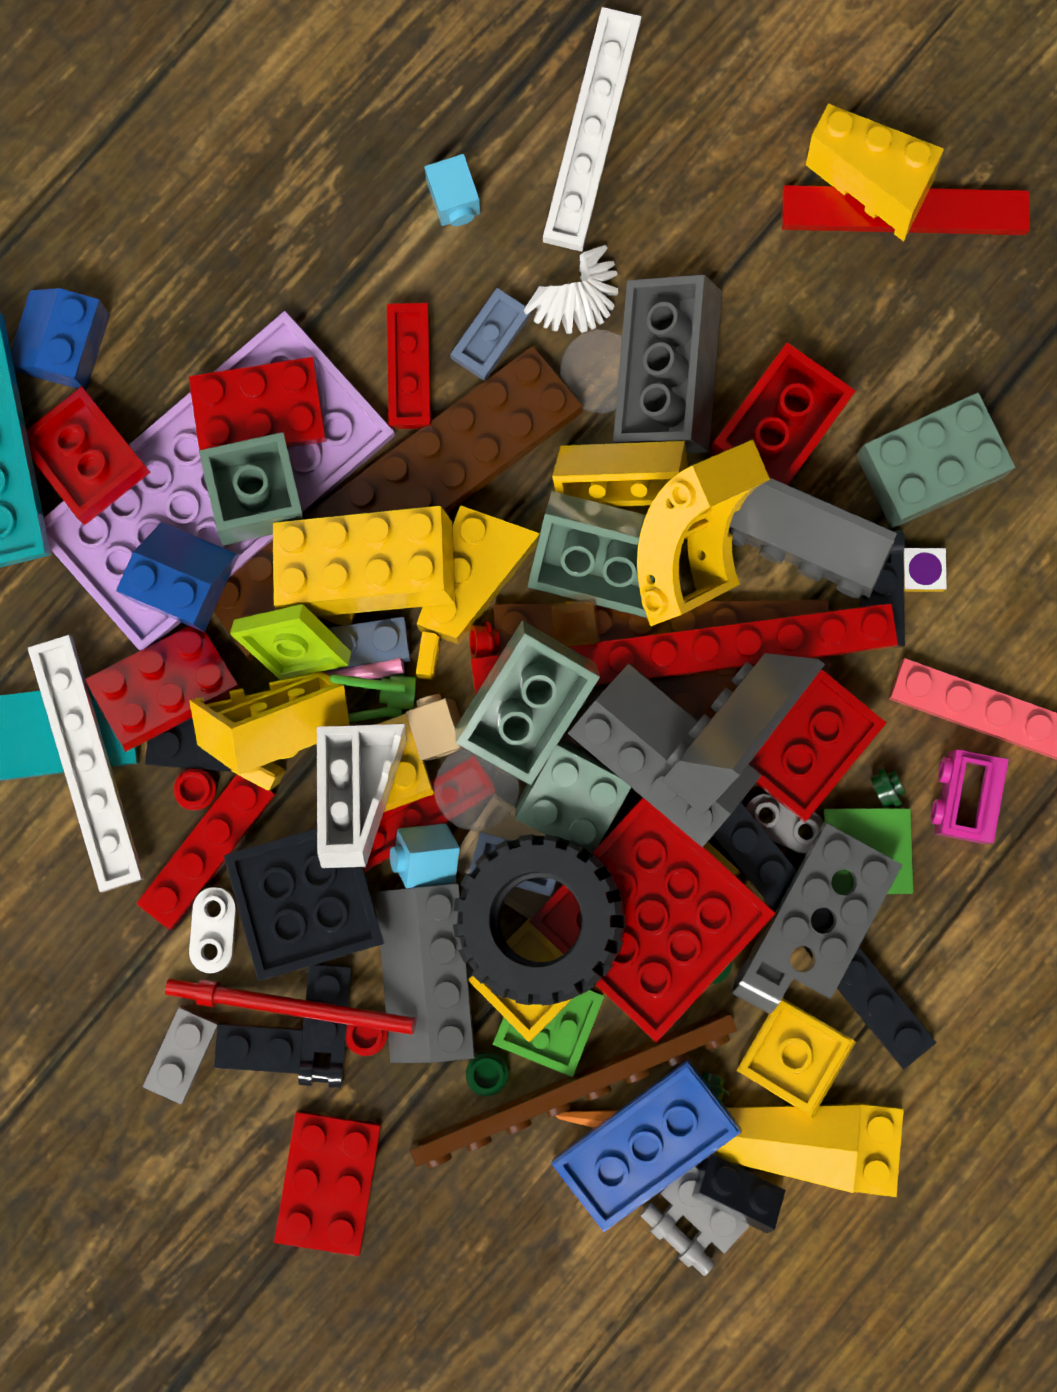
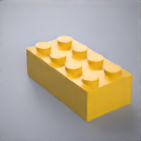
(364, 561)

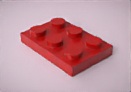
(258, 403)
(84, 456)
(155, 685)
(815, 745)
(327, 1183)

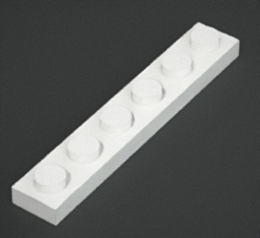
(591, 129)
(86, 763)

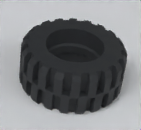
(482, 936)

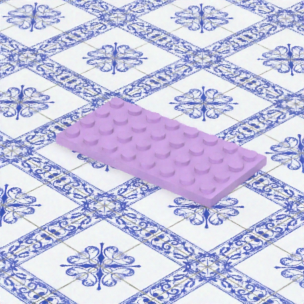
(178, 490)

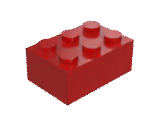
(786, 413)

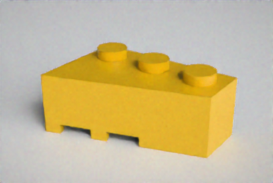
(619, 473)
(268, 724)

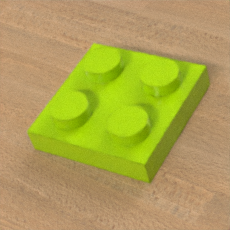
(291, 642)

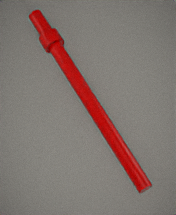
(211, 993)

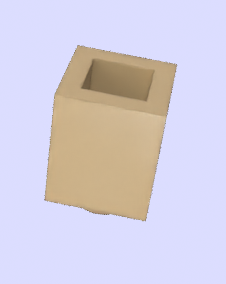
(434, 727)

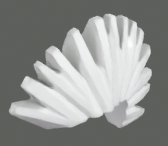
(579, 300)

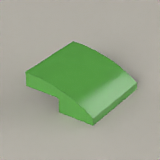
(882, 830)

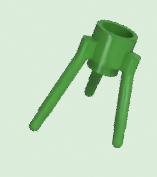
(395, 691)

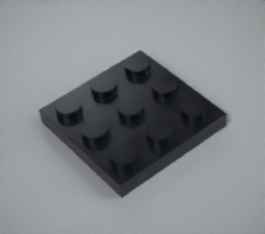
(297, 909)

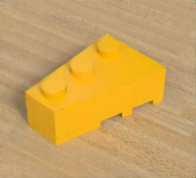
(874, 165)
(484, 560)

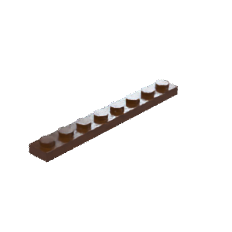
(556, 1097)

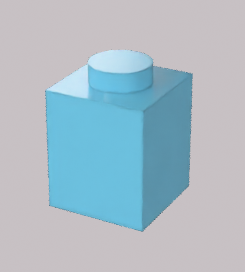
(453, 191)
(425, 856)

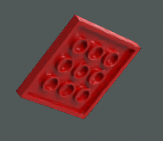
(681, 918)

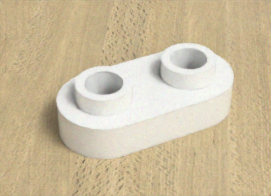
(213, 930)

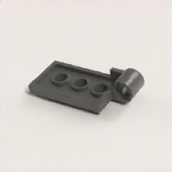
(768, 967)

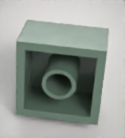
(250, 487)
(572, 796)

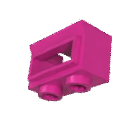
(945, 809)

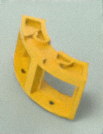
(703, 508)

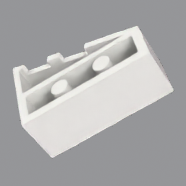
(353, 787)

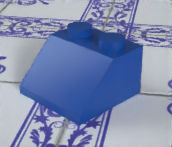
(59, 337)
(177, 575)

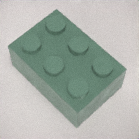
(935, 460)
(589, 553)
(526, 703)

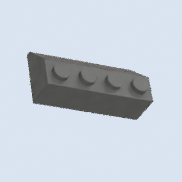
(668, 361)
(813, 537)
(738, 728)
(635, 732)
(425, 974)

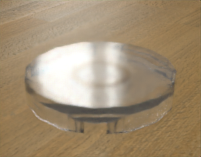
(592, 370)
(467, 796)

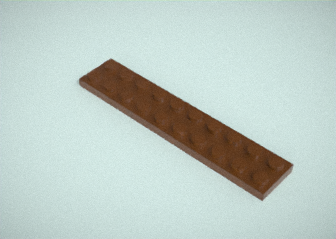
(433, 466)

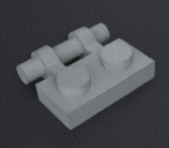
(712, 1223)

